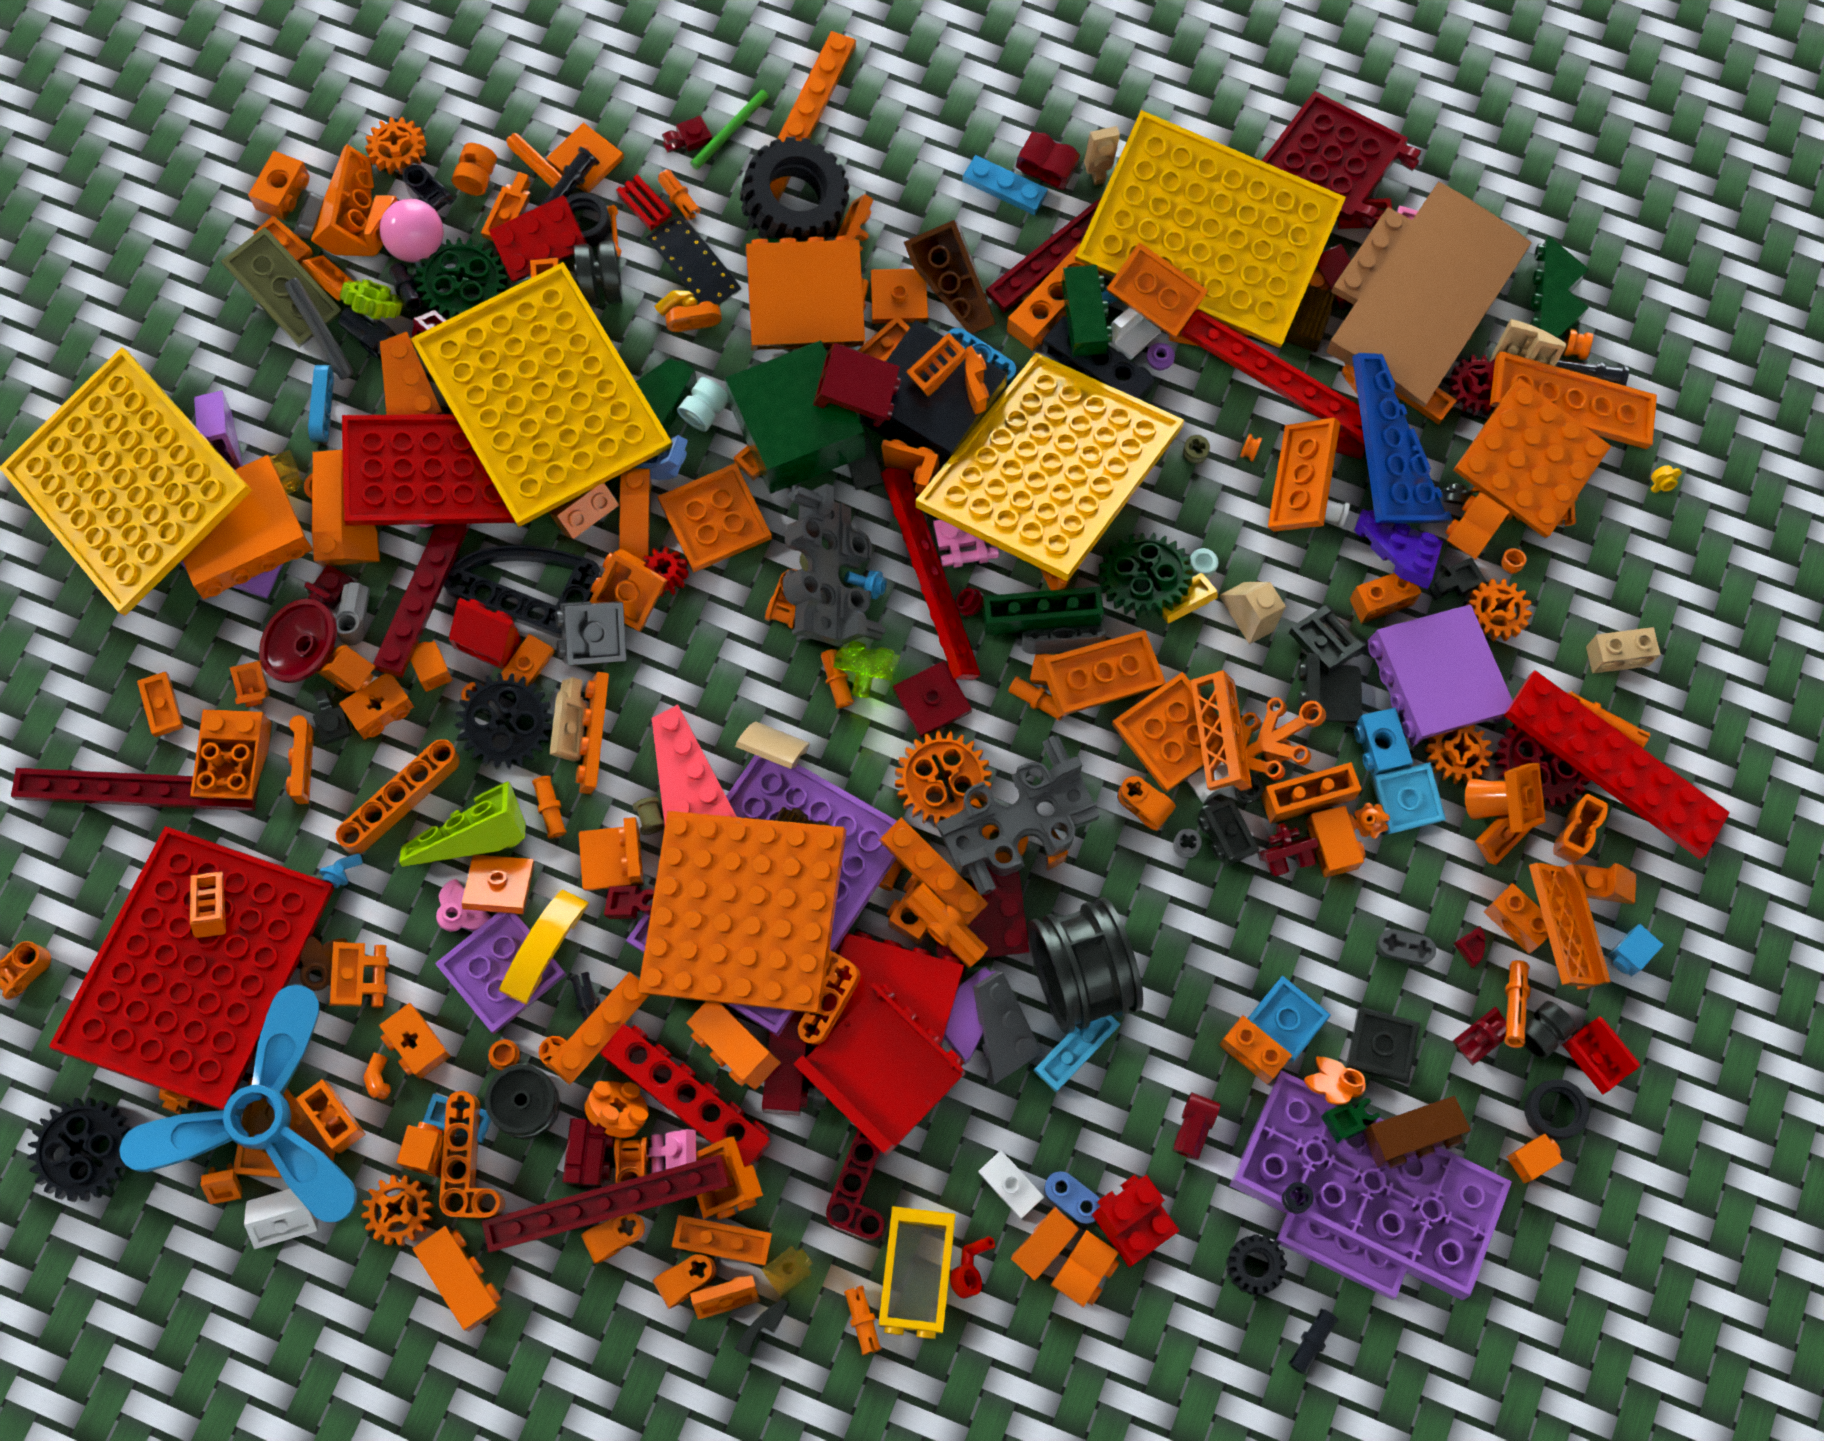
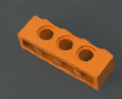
(1022, 321)

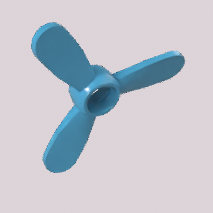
(302, 1165)

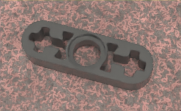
(1061, 639)

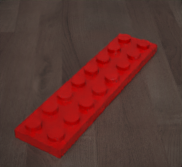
(1617, 764)

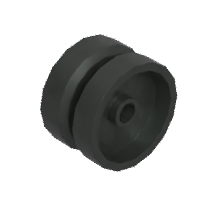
(597, 274)
(535, 1115)

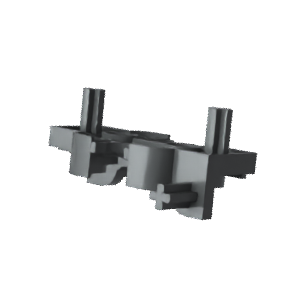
(842, 616)
(1059, 786)

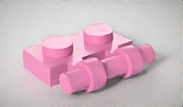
(952, 538)
(678, 1149)

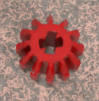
(674, 567)

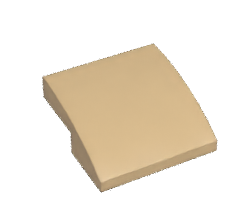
(1529, 343)
(772, 744)

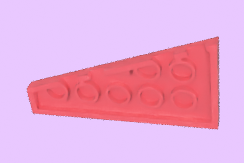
(683, 770)

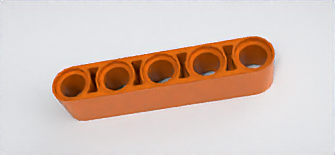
(394, 811)

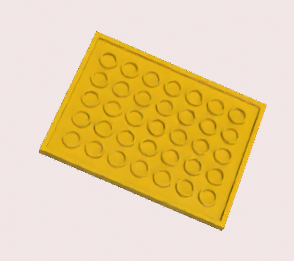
(1218, 219)
(541, 394)
(1050, 465)
(124, 480)

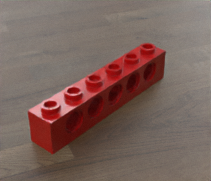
(619, 1053)

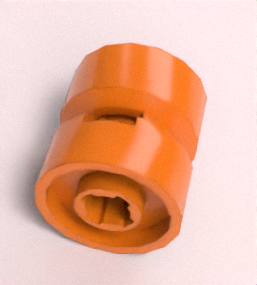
(474, 168)

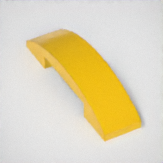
(541, 945)

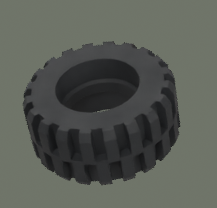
(804, 162)

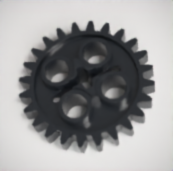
(482, 736)
(63, 1174)

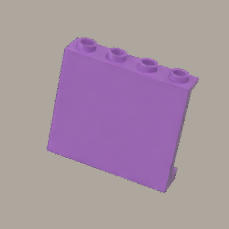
(1440, 673)

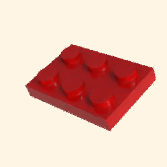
(537, 235)

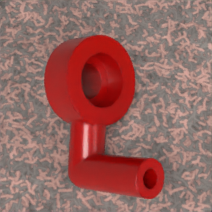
(966, 1278)

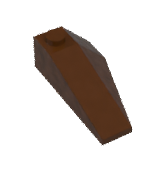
(948, 268)

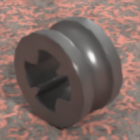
(1187, 852)

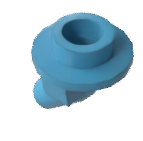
(873, 582)
(336, 873)

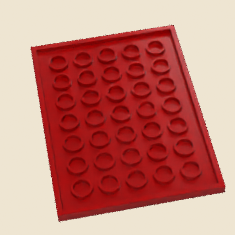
(183, 1005)

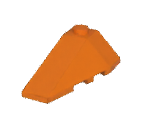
(346, 206)

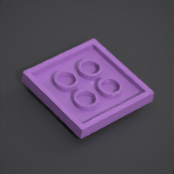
(481, 963)

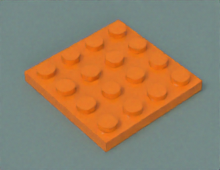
(1532, 458)

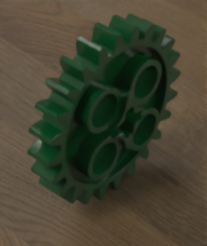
(467, 259)
(1165, 562)

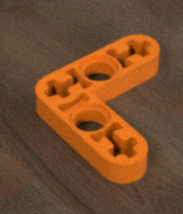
(834, 965)

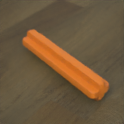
(533, 159)

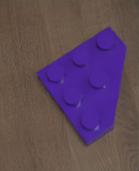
(1408, 549)

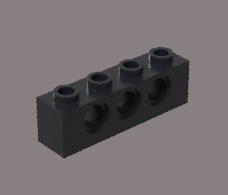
(1058, 348)

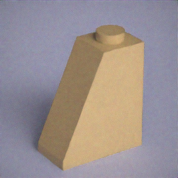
(1254, 608)

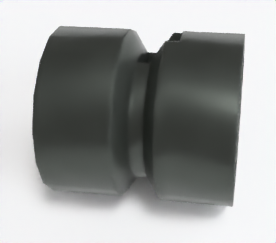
(1548, 1026)

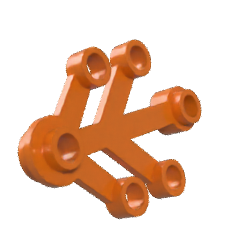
(1269, 739)

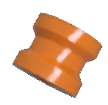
(1578, 344)
(550, 1047)

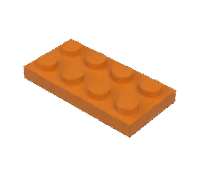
(1304, 475)
(1102, 672)

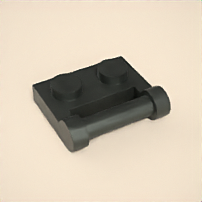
(1318, 639)

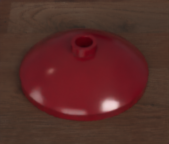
(298, 640)

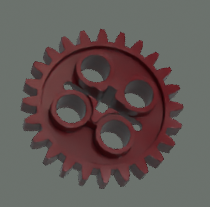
(1565, 787)

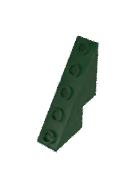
(1555, 280)

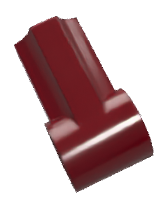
(1198, 1118)

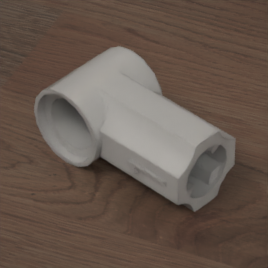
(352, 612)

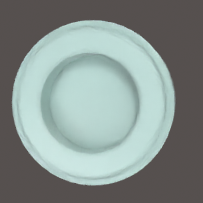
(1204, 562)

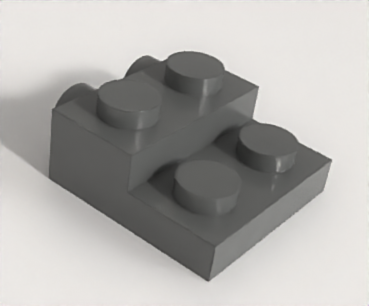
(591, 632)

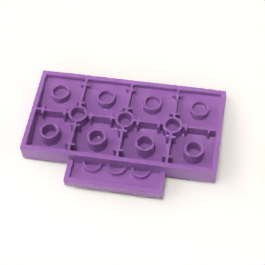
(1365, 1219)

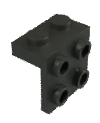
(1336, 692)

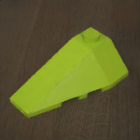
(481, 829)

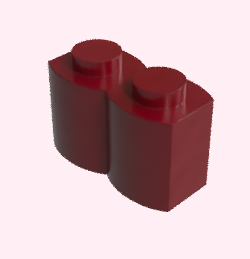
(1048, 160)

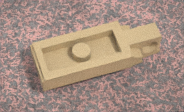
(1101, 153)
(568, 721)

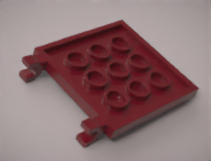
(1340, 153)

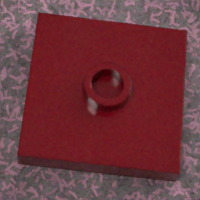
(932, 699)

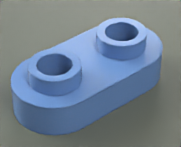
(1073, 1197)

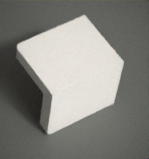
(1199, 785)

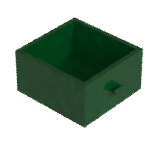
(784, 428)

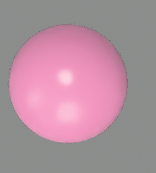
(411, 230)

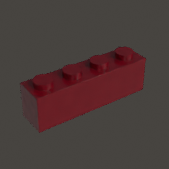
(784, 1086)

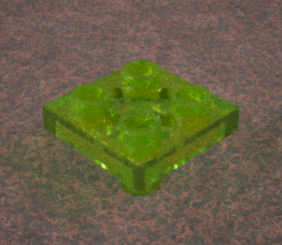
(866, 664)

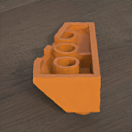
(331, 539)

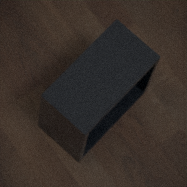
(943, 417)

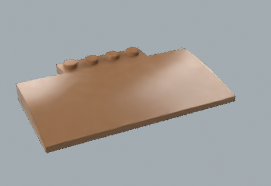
(1424, 288)

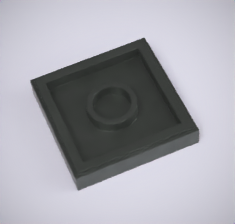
(1383, 1045)

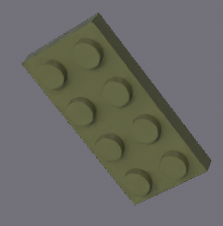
(263, 269)

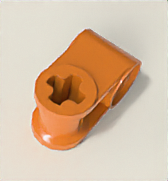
(779, 607)
(1147, 804)
(17, 973)
(630, 1158)
(608, 1239)
(679, 1281)

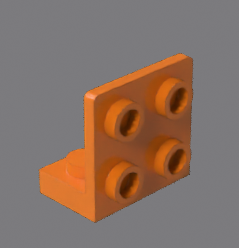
(920, 461)
(611, 856)

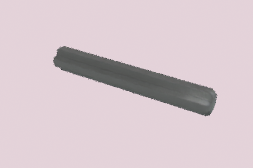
(319, 328)

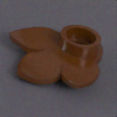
(317, 958)

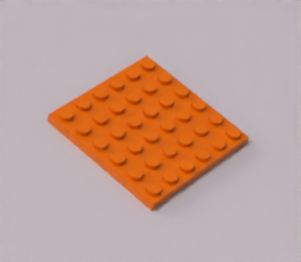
(743, 911)

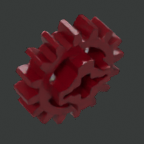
(1466, 380)

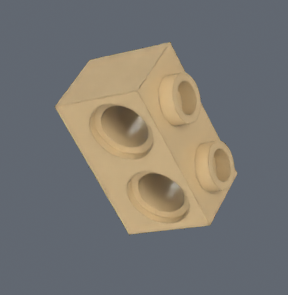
(1623, 650)

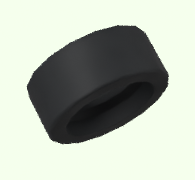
(592, 202)
(1574, 1094)

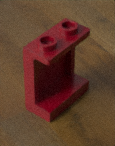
(858, 383)

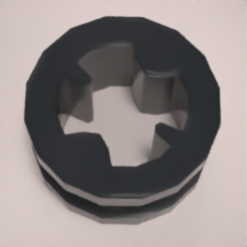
(1304, 1192)

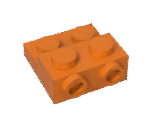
(631, 583)
(743, 1179)

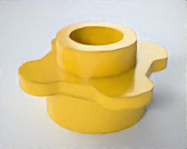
(1665, 478)

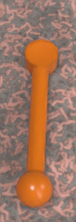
(612, 210)

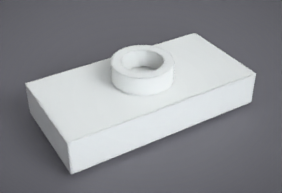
(1010, 1184)

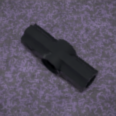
(365, 330)

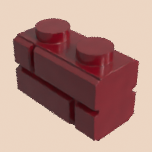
(587, 1154)

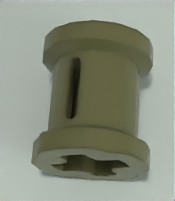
(649, 815)

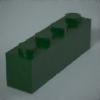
(1042, 610)

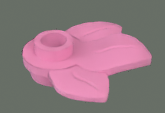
(450, 901)

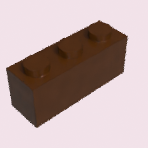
(1416, 1133)

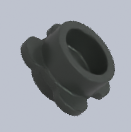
(1456, 494)

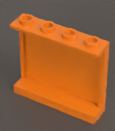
(805, 293)
(251, 537)

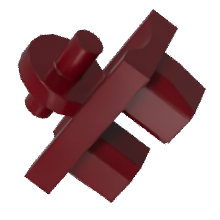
(1276, 856)
(1482, 1036)

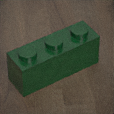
(1086, 310)

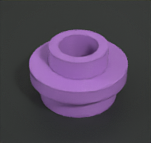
(1160, 363)

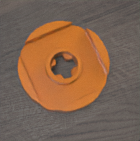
(623, 1096)

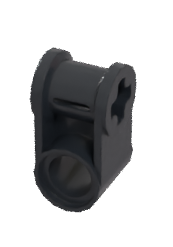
(428, 190)

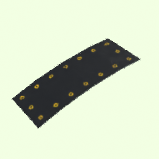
(693, 261)

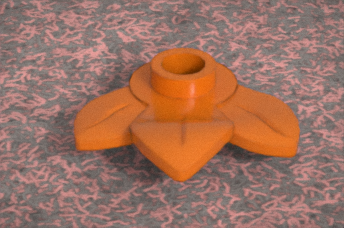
(1336, 1081)

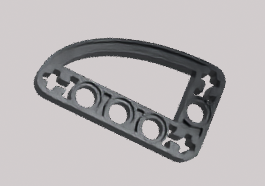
(526, 603)

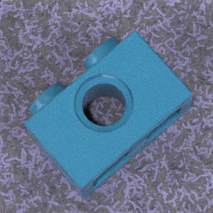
(1387, 727)

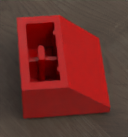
(484, 633)

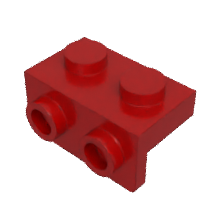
(1601, 1055)

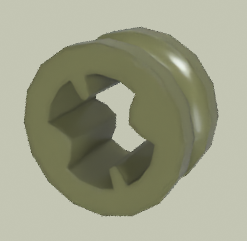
(1190, 455)

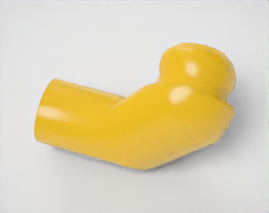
(673, 299)

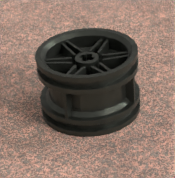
(1085, 965)

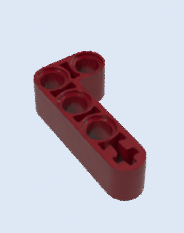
(852, 1200)

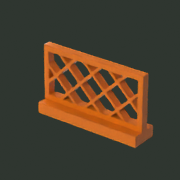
(1570, 925)

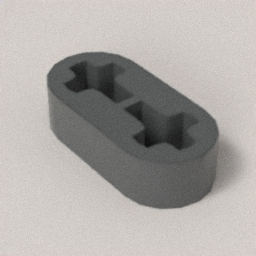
(308, 215)
(1406, 940)

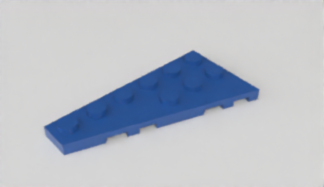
(1394, 454)

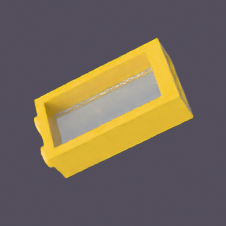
(917, 1272)

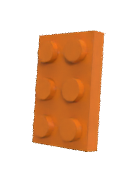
(1157, 290)

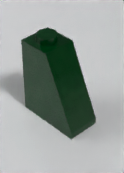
(667, 388)

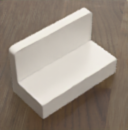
(1132, 333)
(277, 1218)

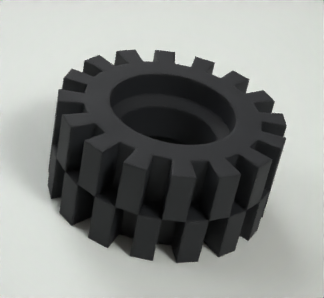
(1275, 1259)

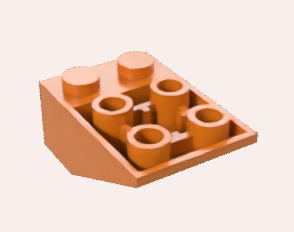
(230, 754)

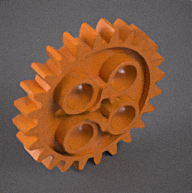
(918, 787)

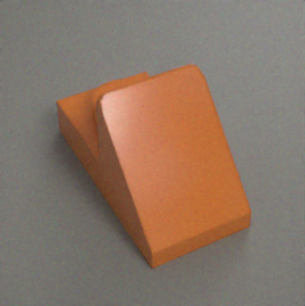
(1609, 884)

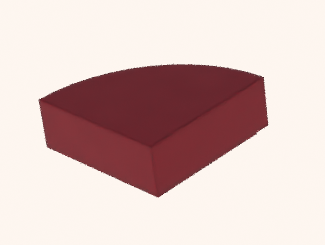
(1472, 946)

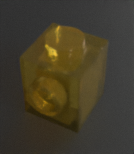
(788, 1270)

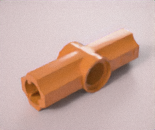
(946, 925)

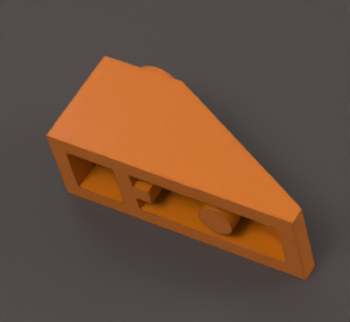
(635, 511)

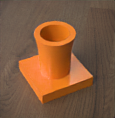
(1517, 796)

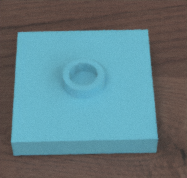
(1409, 797)

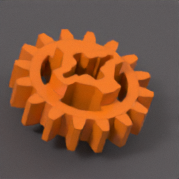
(396, 145)
(1497, 597)
(1448, 759)
(389, 1220)

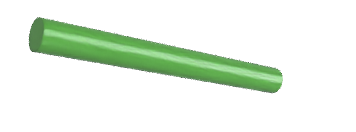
(729, 129)

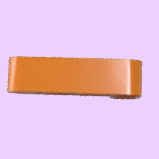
(468, 1155)

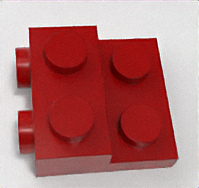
(1135, 1219)

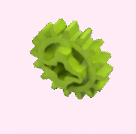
(371, 299)

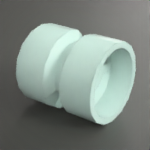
(703, 404)

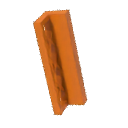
(1231, 728)

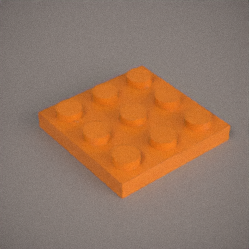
(714, 517)
(1166, 733)

